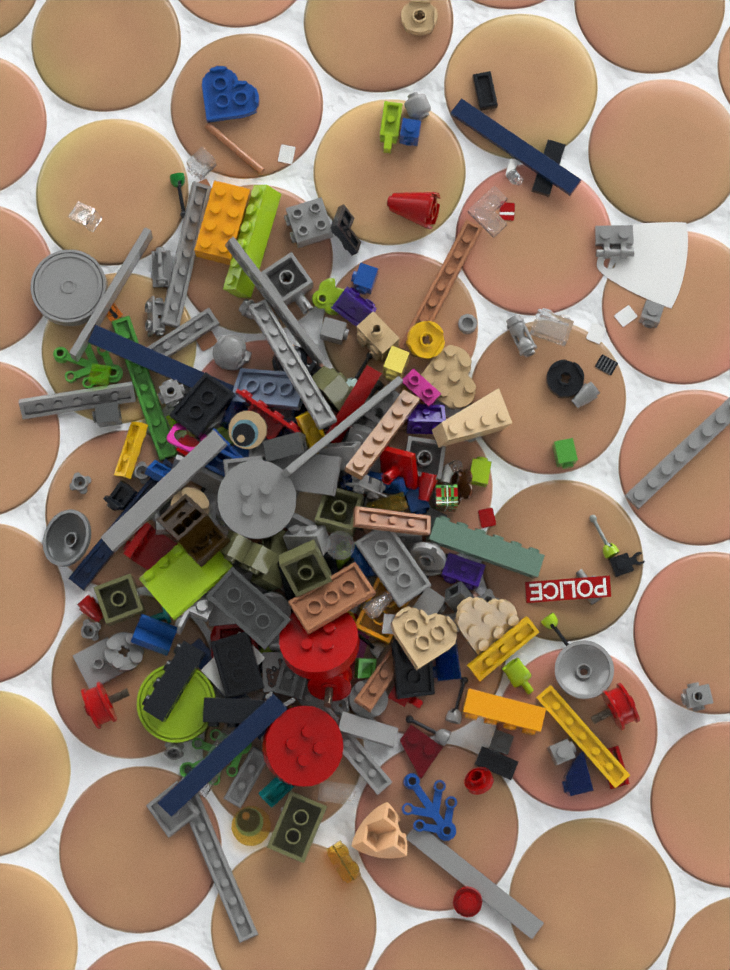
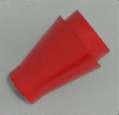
(426, 485)
(91, 608)

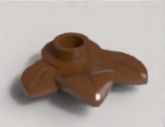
(463, 480)

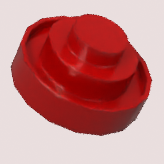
(478, 780)
(467, 901)

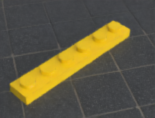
(583, 736)

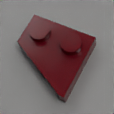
(420, 749)

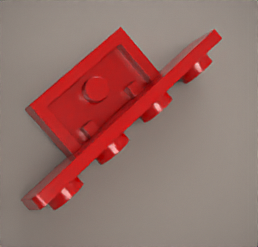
(273, 419)

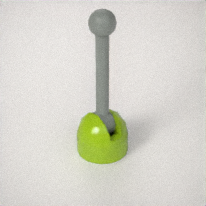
(609, 549)

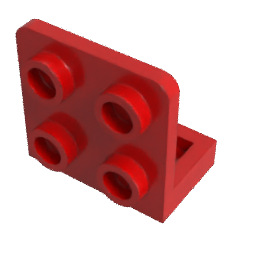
(148, 547)

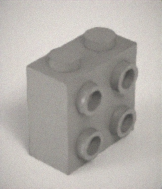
(308, 222)

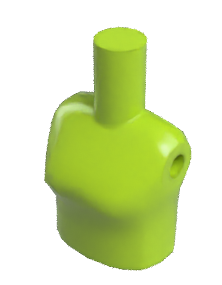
(518, 675)

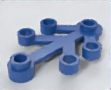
(431, 809)

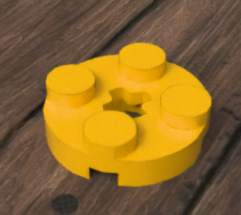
(415, 342)

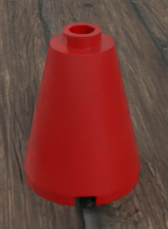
(416, 207)

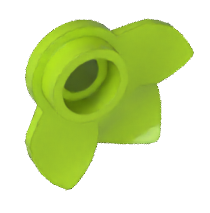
(330, 294)

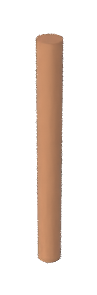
(233, 147)

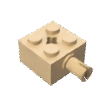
(376, 337)

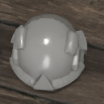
(230, 352)

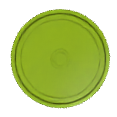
(186, 717)

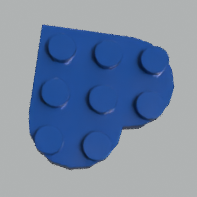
(226, 96)

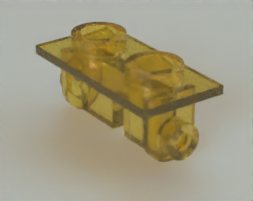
(393, 503)
(340, 853)

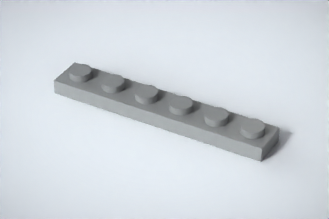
(76, 400)

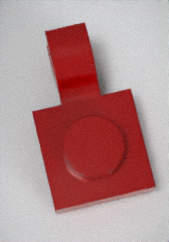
(403, 702)

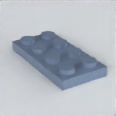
(268, 386)

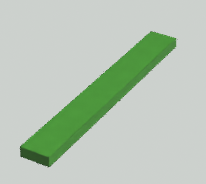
(147, 395)

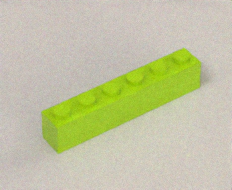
(253, 237)

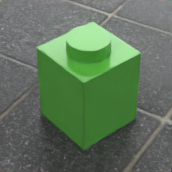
(565, 453)

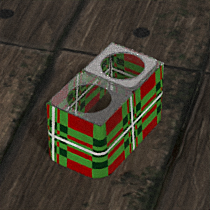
(445, 498)

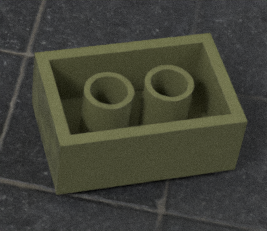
(297, 826)

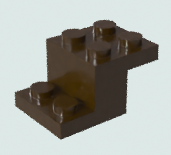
(193, 530)

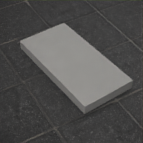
(315, 476)
(393, 565)

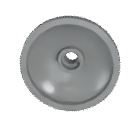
(585, 656)

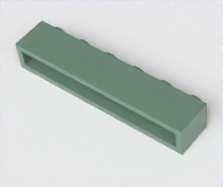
(485, 547)

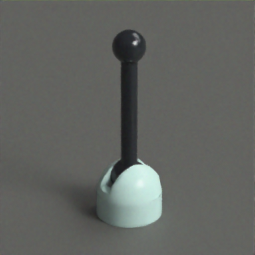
(352, 381)

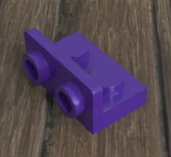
(353, 306)
(425, 419)
(464, 570)

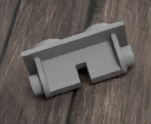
(161, 267)
(154, 308)
(372, 489)

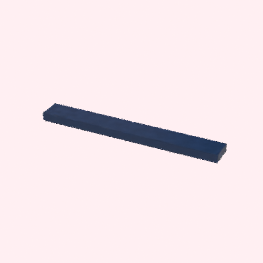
(516, 147)
(147, 357)
(101, 553)
(222, 755)

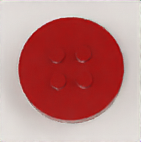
(322, 652)
(303, 746)

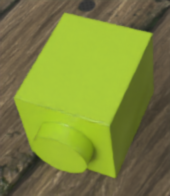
(480, 471)

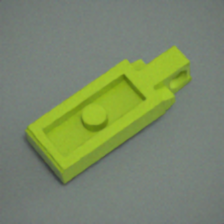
(390, 124)

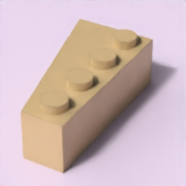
(476, 420)

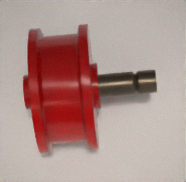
(333, 688)
(100, 705)
(619, 706)

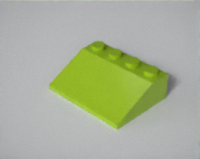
(180, 581)

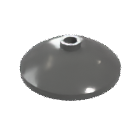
(67, 538)

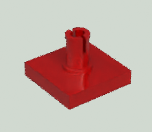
(399, 464)

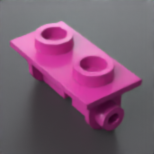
(421, 387)

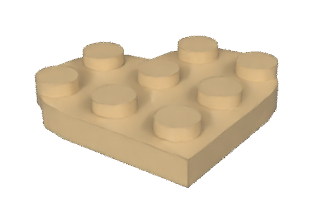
(449, 375)
(484, 621)
(423, 635)

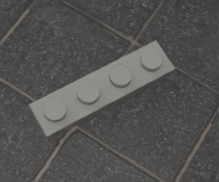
(186, 333)

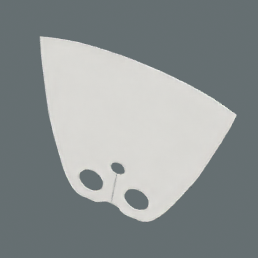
(657, 262)

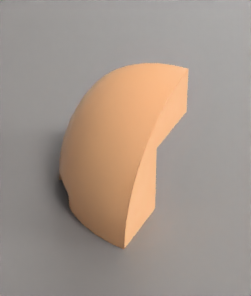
(380, 834)

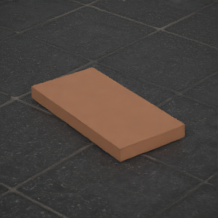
(333, 599)

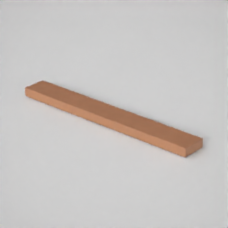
(445, 277)

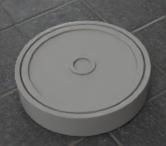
(68, 287)
(256, 499)

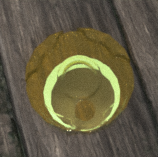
(251, 825)

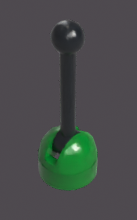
(178, 181)

